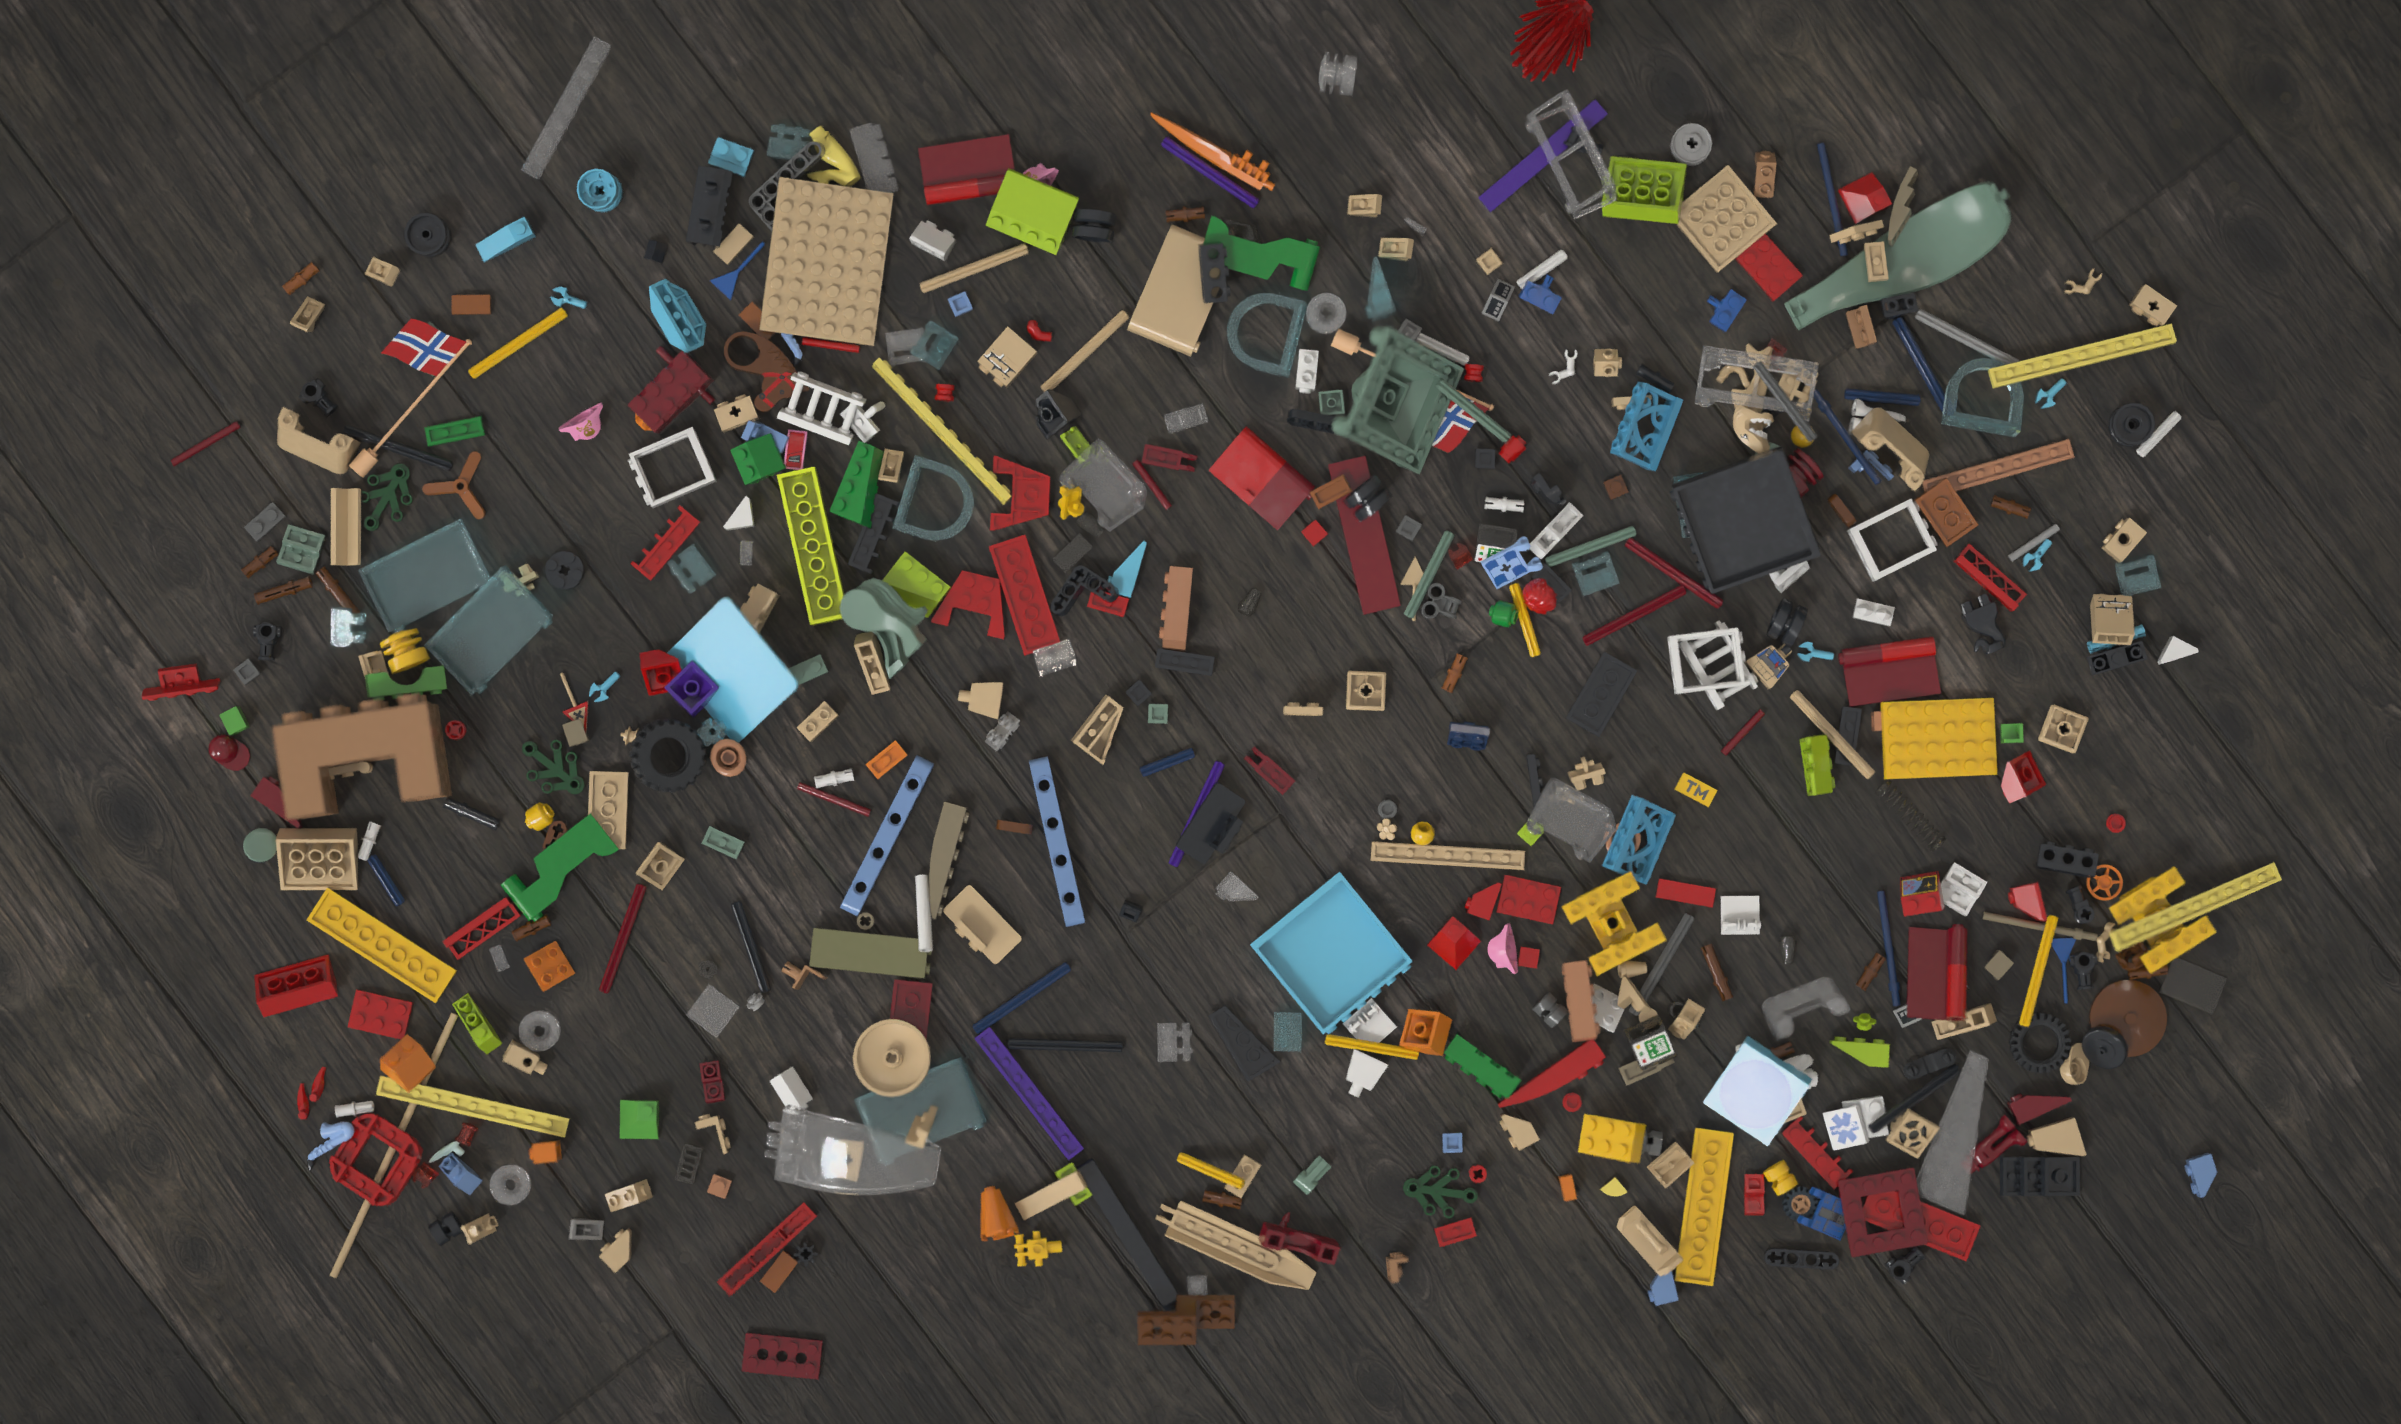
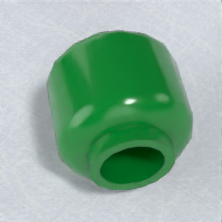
(1503, 613)

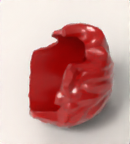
(1539, 596)

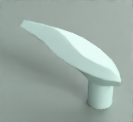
(453, 1146)

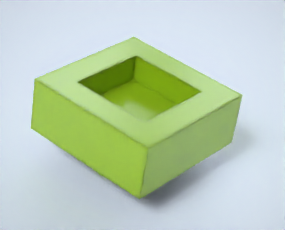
(1527, 836)

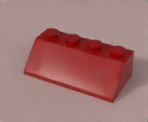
(295, 986)

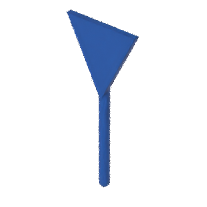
(727, 282)
(2063, 947)

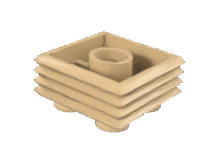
(1355, 698)
(2073, 722)

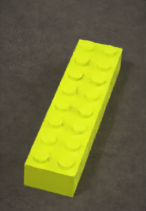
(812, 544)

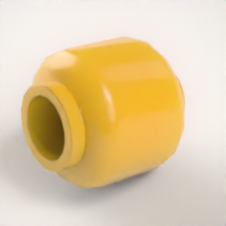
(539, 816)

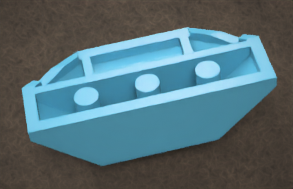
(677, 315)

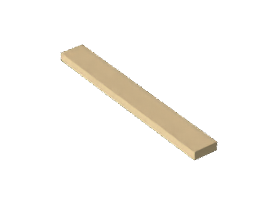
(1447, 855)

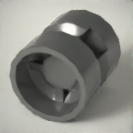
(1550, 1010)
(1656, 1142)

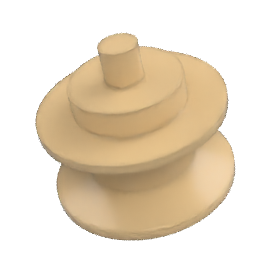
(629, 735)

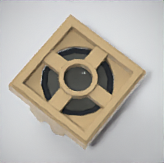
(1913, 1132)

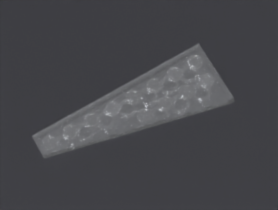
(1949, 1160)

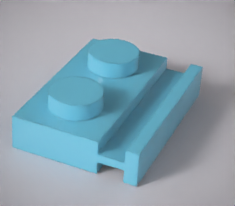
(731, 156)

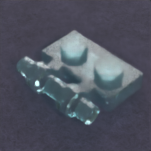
(786, 148)
(695, 564)

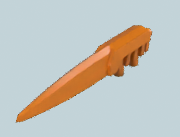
(1222, 158)

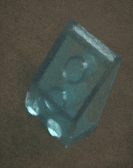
(1379, 299)

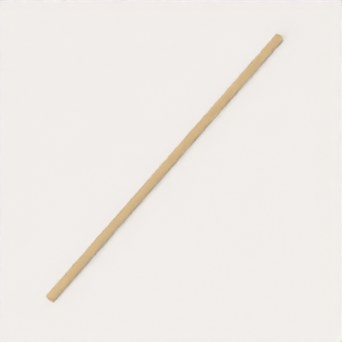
(390, 1152)

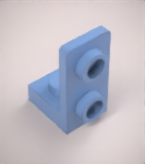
(756, 429)
(1873, 459)

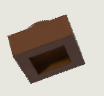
(1615, 487)

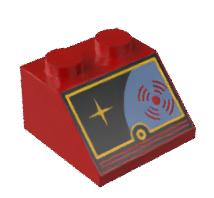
(1921, 893)

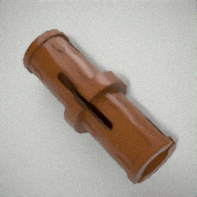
(300, 278)
(1454, 673)

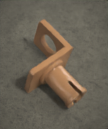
(800, 975)

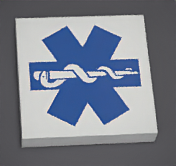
(1845, 1127)

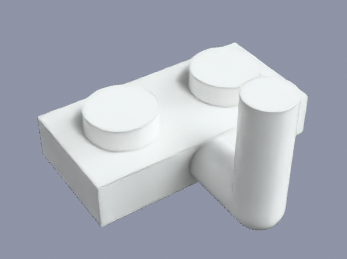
(861, 422)

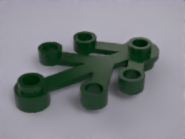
(388, 494)
(555, 769)
(1437, 1191)

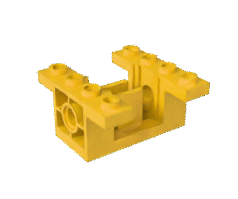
(2149, 899)
(1621, 941)

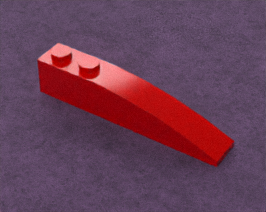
(1565, 1070)
(766, 1249)

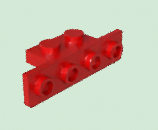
(180, 681)

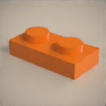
(886, 759)

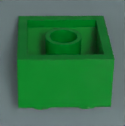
(758, 459)

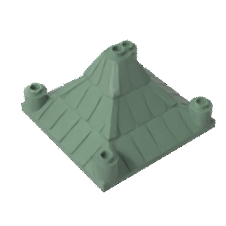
(1398, 400)

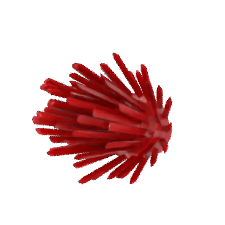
(1553, 36)

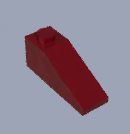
(271, 795)
(2031, 1106)

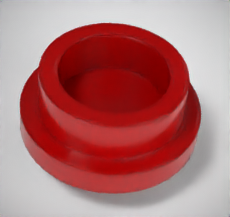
(2115, 823)
(1572, 1102)

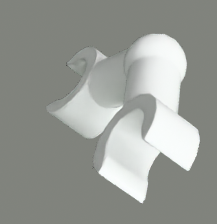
(1570, 371)

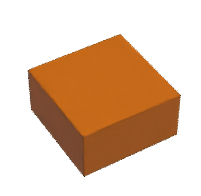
(1567, 1187)

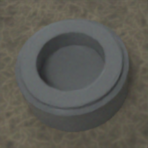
(1387, 809)

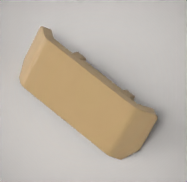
(1648, 1241)

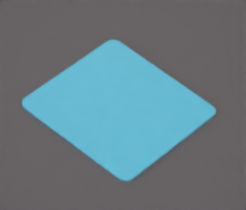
(740, 664)

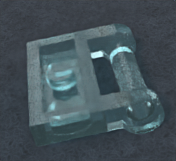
(939, 349)
(1597, 580)
(2139, 582)

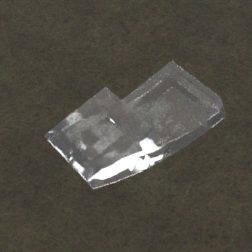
(1185, 418)

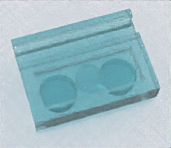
(1287, 1031)

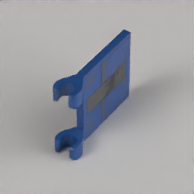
(1828, 1215)

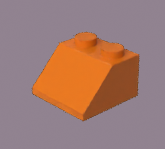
(1425, 1031)
(407, 1063)

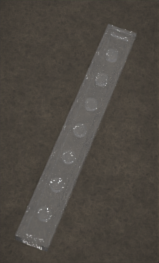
(566, 108)

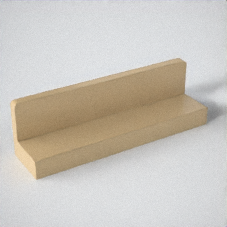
(345, 526)

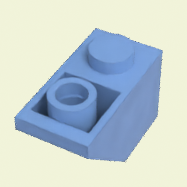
(460, 1173)
(2202, 1173)

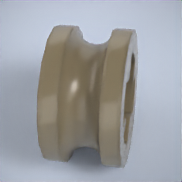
(865, 927)

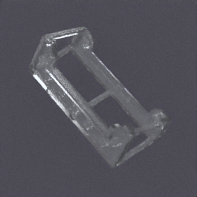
(1570, 109)
(1714, 357)

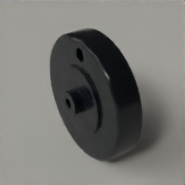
(2105, 1047)

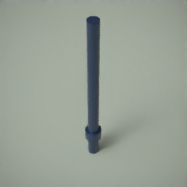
(1831, 195)
(1825, 407)
(1894, 986)

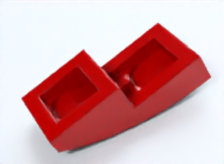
(1754, 1194)

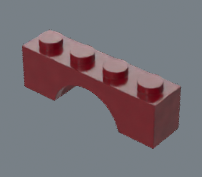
(1316, 1246)

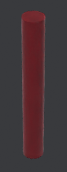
(1152, 485)
(1742, 733)

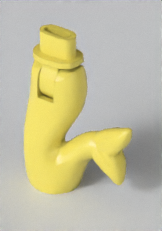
(836, 156)

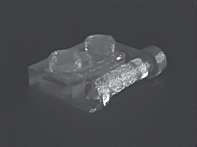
(903, 341)

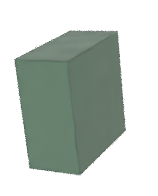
(1331, 402)

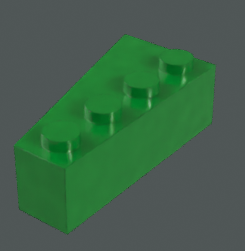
(859, 485)
(1480, 1065)

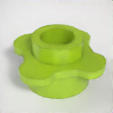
(1864, 1021)

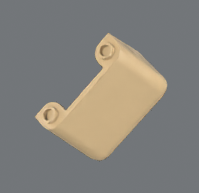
(1881, 428)
(332, 457)

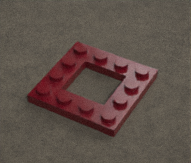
(1850, 1194)

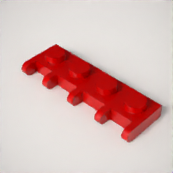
(667, 544)
(1814, 1153)

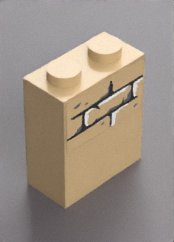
(1006, 357)
(2112, 619)

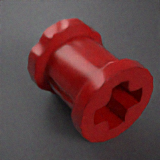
(1478, 1179)

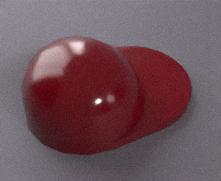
(229, 752)

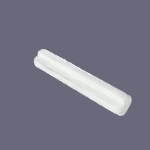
(1543, 268)
(1442, 349)
(2159, 433)

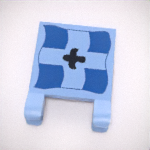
(1509, 564)

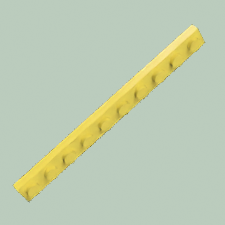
(2082, 356)
(949, 437)
(2195, 906)
(475, 1107)

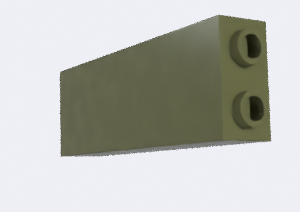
(868, 953)

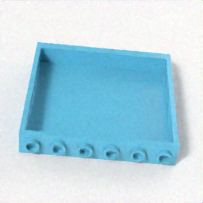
(1332, 953)

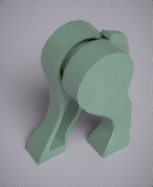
(880, 609)

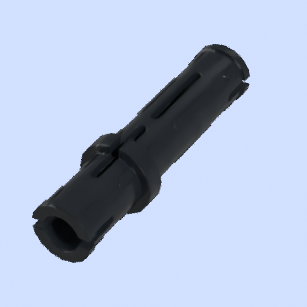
(471, 813)

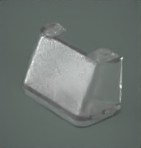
(1106, 484)
(1572, 819)
(1817, 993)

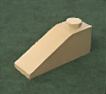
(872, 662)
(1975, 1018)

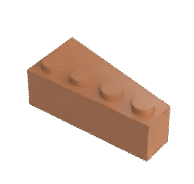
(1177, 608)
(1580, 1001)

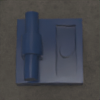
(1468, 735)

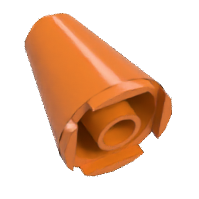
(996, 1216)

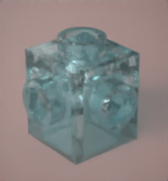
(705, 731)

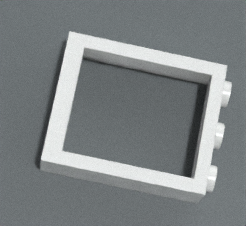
(642, 479)
(1865, 554)
(1739, 657)

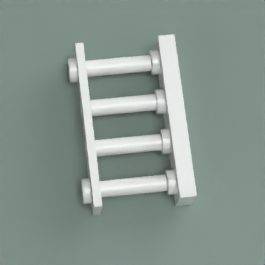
(825, 426)
(1699, 665)

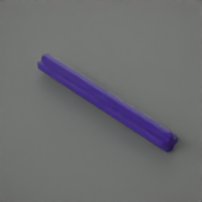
(1210, 172)
(1211, 780)

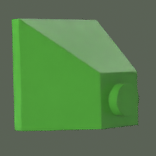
(639, 1119)

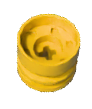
(404, 650)

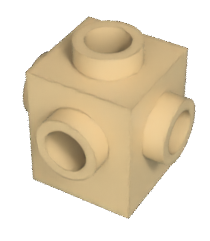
(1606, 362)

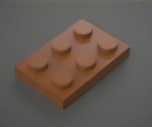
(1946, 512)

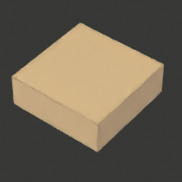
(1489, 261)

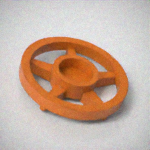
(2105, 882)

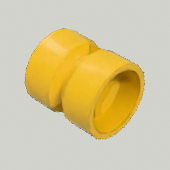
(1780, 1177)

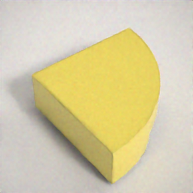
(1613, 1188)

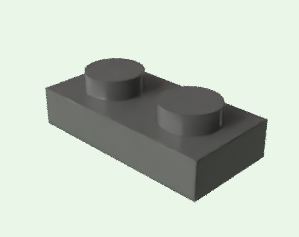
(265, 521)

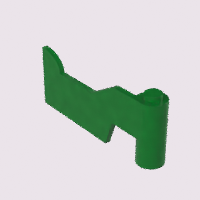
(1262, 259)
(555, 863)

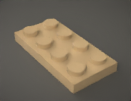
(610, 803)

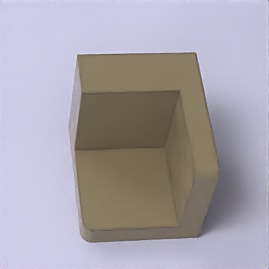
(575, 733)
(1998, 965)

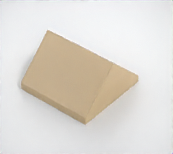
(660, 865)

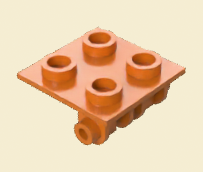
(549, 966)

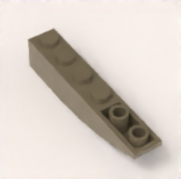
(944, 852)

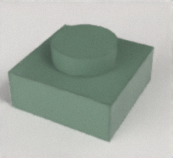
(1158, 713)

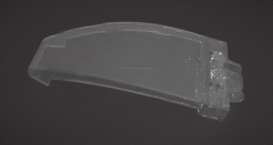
(847, 1156)

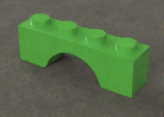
(380, 684)

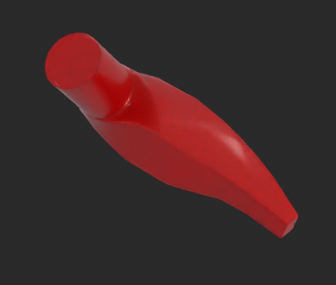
(318, 1085)
(302, 1102)

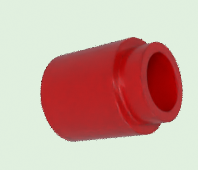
(1512, 449)

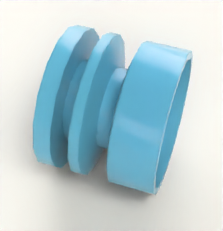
(588, 189)

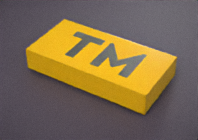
(1695, 789)

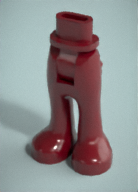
(1986, 1153)

